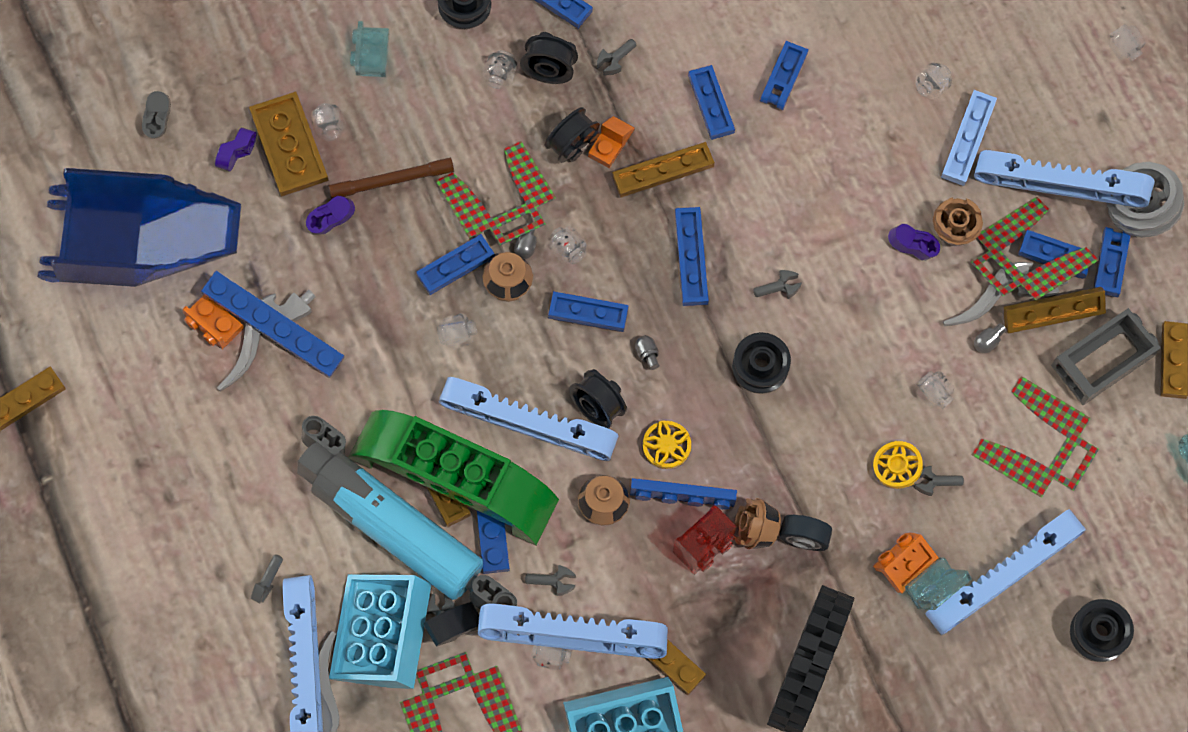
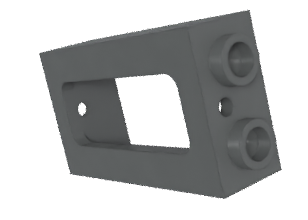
(1124, 323)

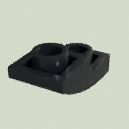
(452, 623)

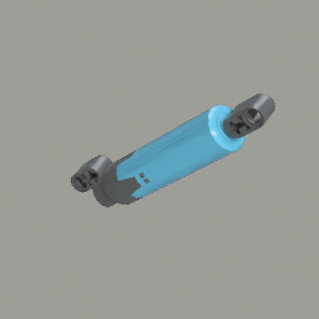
(392, 520)

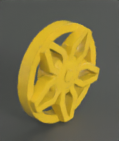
(666, 444)
(898, 465)

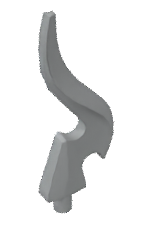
(991, 296)
(294, 309)
(330, 712)

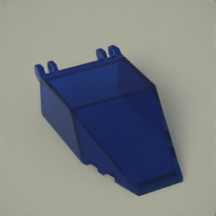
(137, 228)

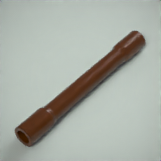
(432, 169)

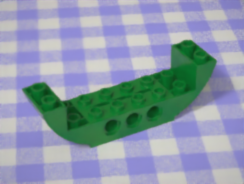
(457, 470)

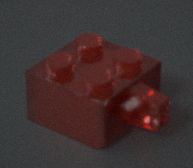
(705, 540)

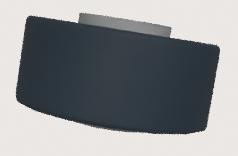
(805, 532)

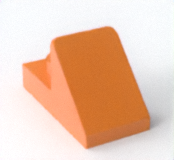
(610, 141)

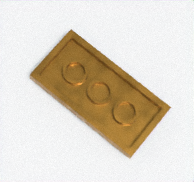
(288, 143)

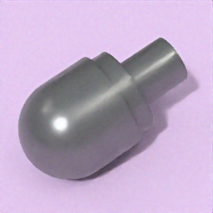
(525, 245)
(989, 338)
(647, 351)

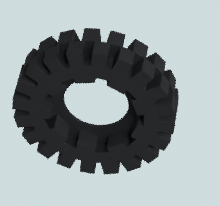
(811, 660)

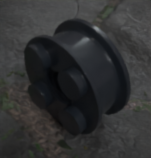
(464, 14)
(549, 58)
(572, 135)
(757, 378)
(598, 398)
(1113, 618)

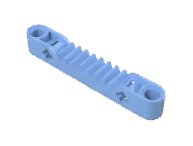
(1129, 187)
(594, 441)
(1059, 531)
(298, 598)
(501, 623)

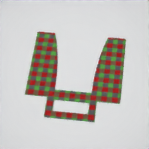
(473, 214)
(1043, 278)
(1025, 469)
(486, 685)

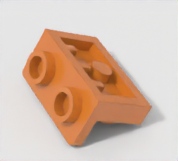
(214, 321)
(905, 560)

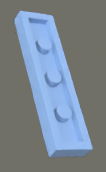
(969, 138)

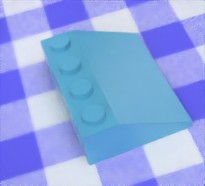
(380, 630)
(634, 708)

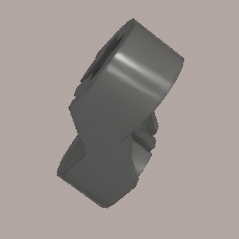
(156, 126)

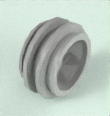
(1151, 219)

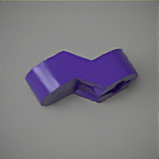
(233, 150)
(330, 215)
(914, 242)

